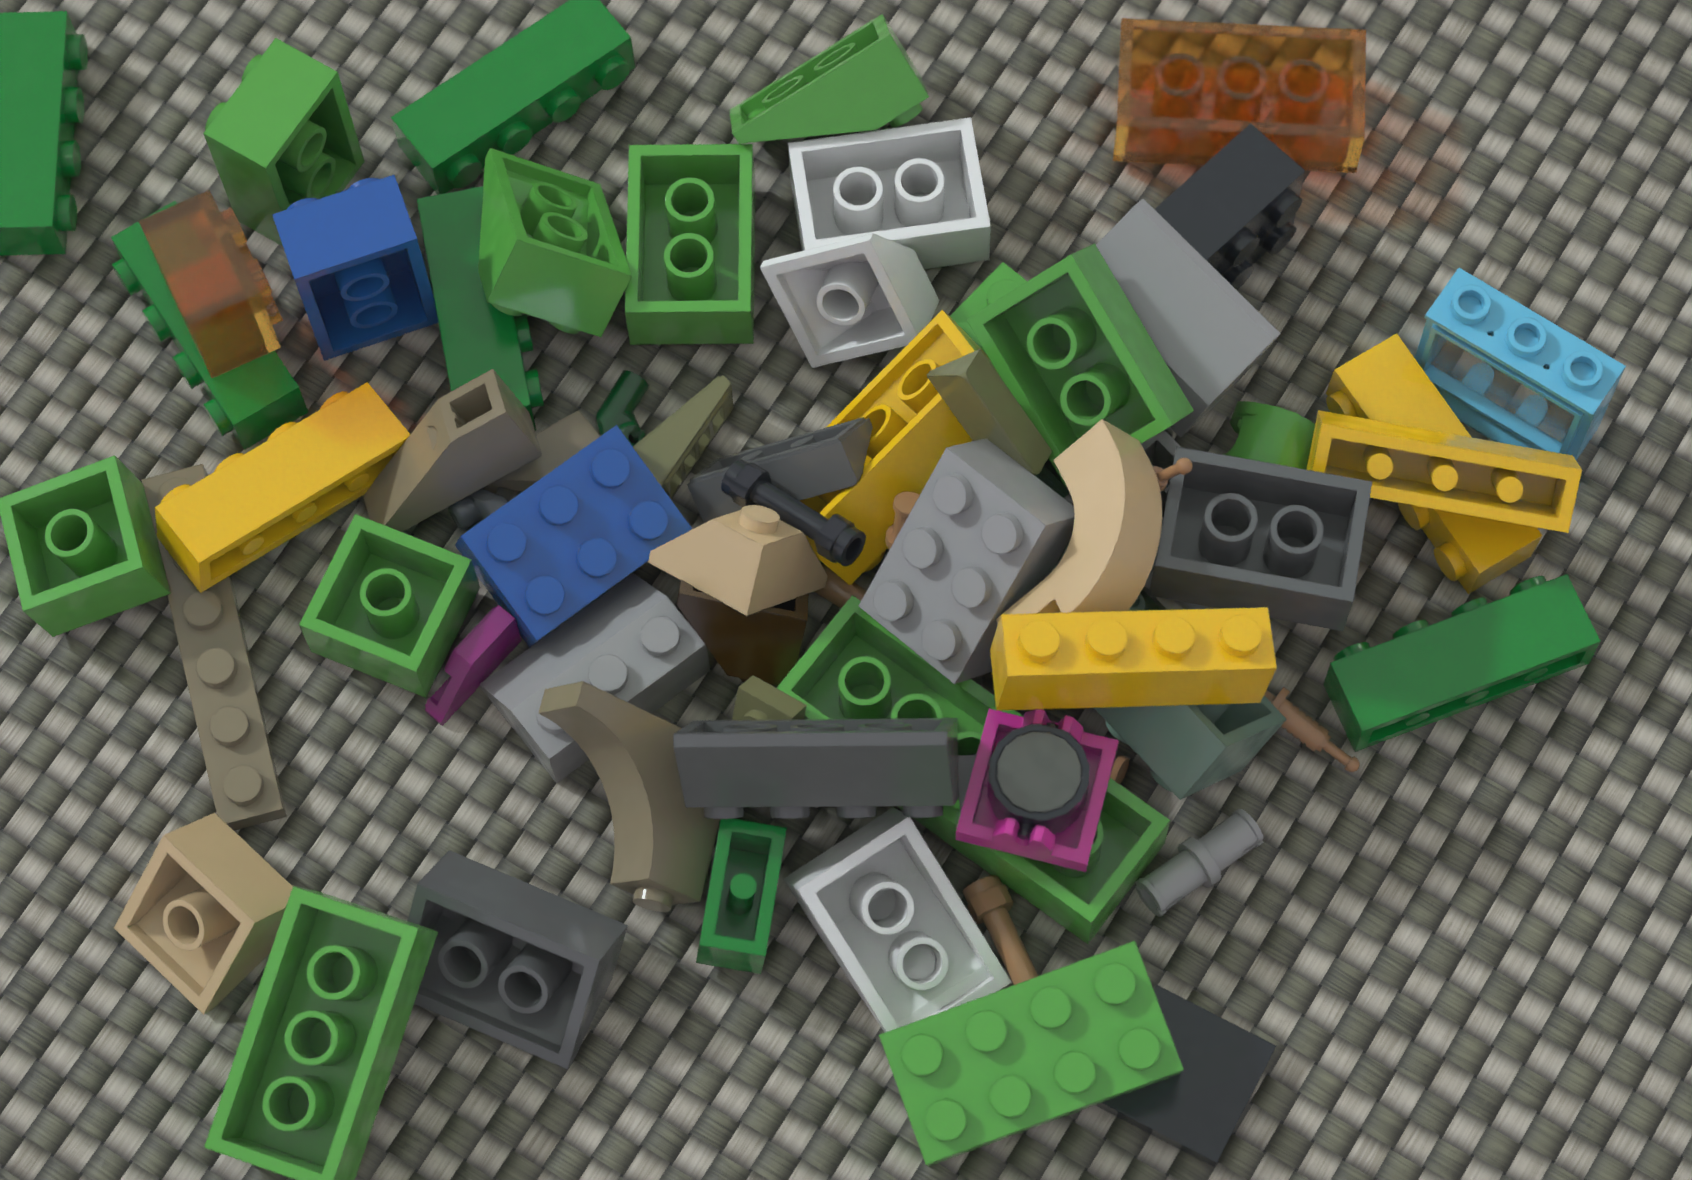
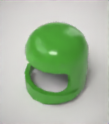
(1271, 434)

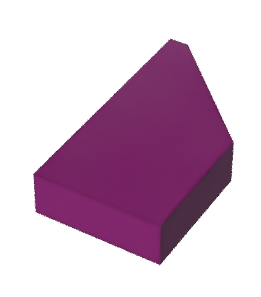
(474, 662)

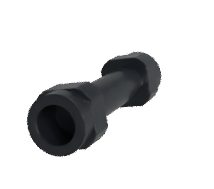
(834, 537)

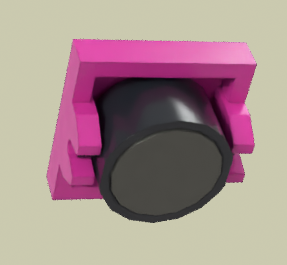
(1037, 788)

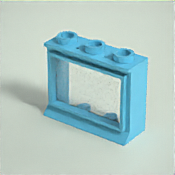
(1514, 369)

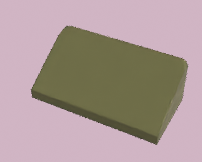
(989, 409)

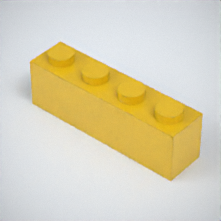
(1394, 389)
(1449, 470)
(279, 486)
(1132, 658)

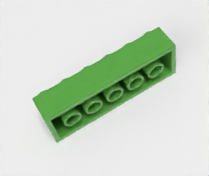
(870, 674)

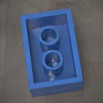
(357, 266)
(572, 535)

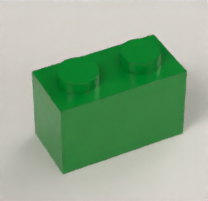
(741, 895)

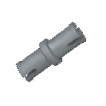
(1199, 862)

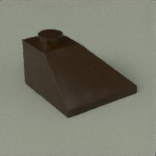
(749, 645)

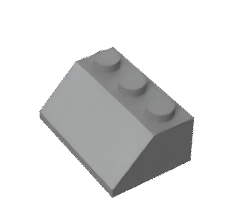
(1187, 307)
(622, 643)

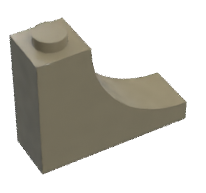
(658, 841)

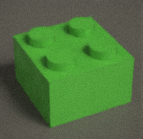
(83, 546)
(390, 605)

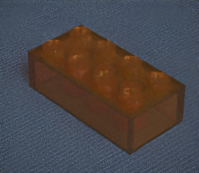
(1201, 83)

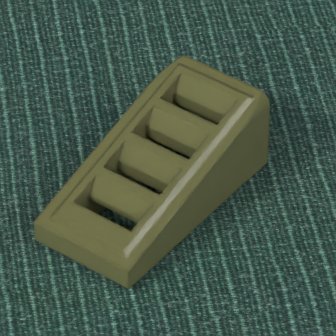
(682, 438)

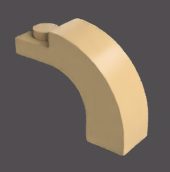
(1113, 527)

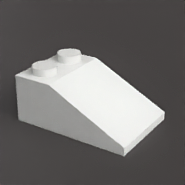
(896, 923)

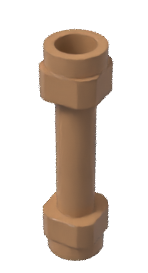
(990, 904)

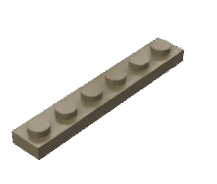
(220, 684)

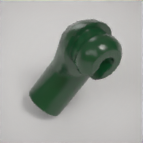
(621, 404)

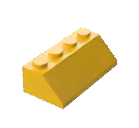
(906, 439)

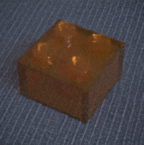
(214, 282)

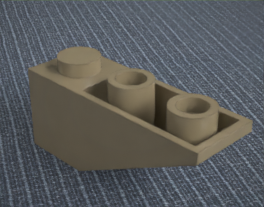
(453, 452)

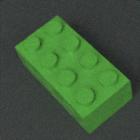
(321, 1038)
(1031, 1053)

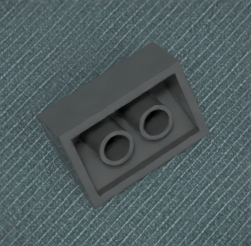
(513, 958)

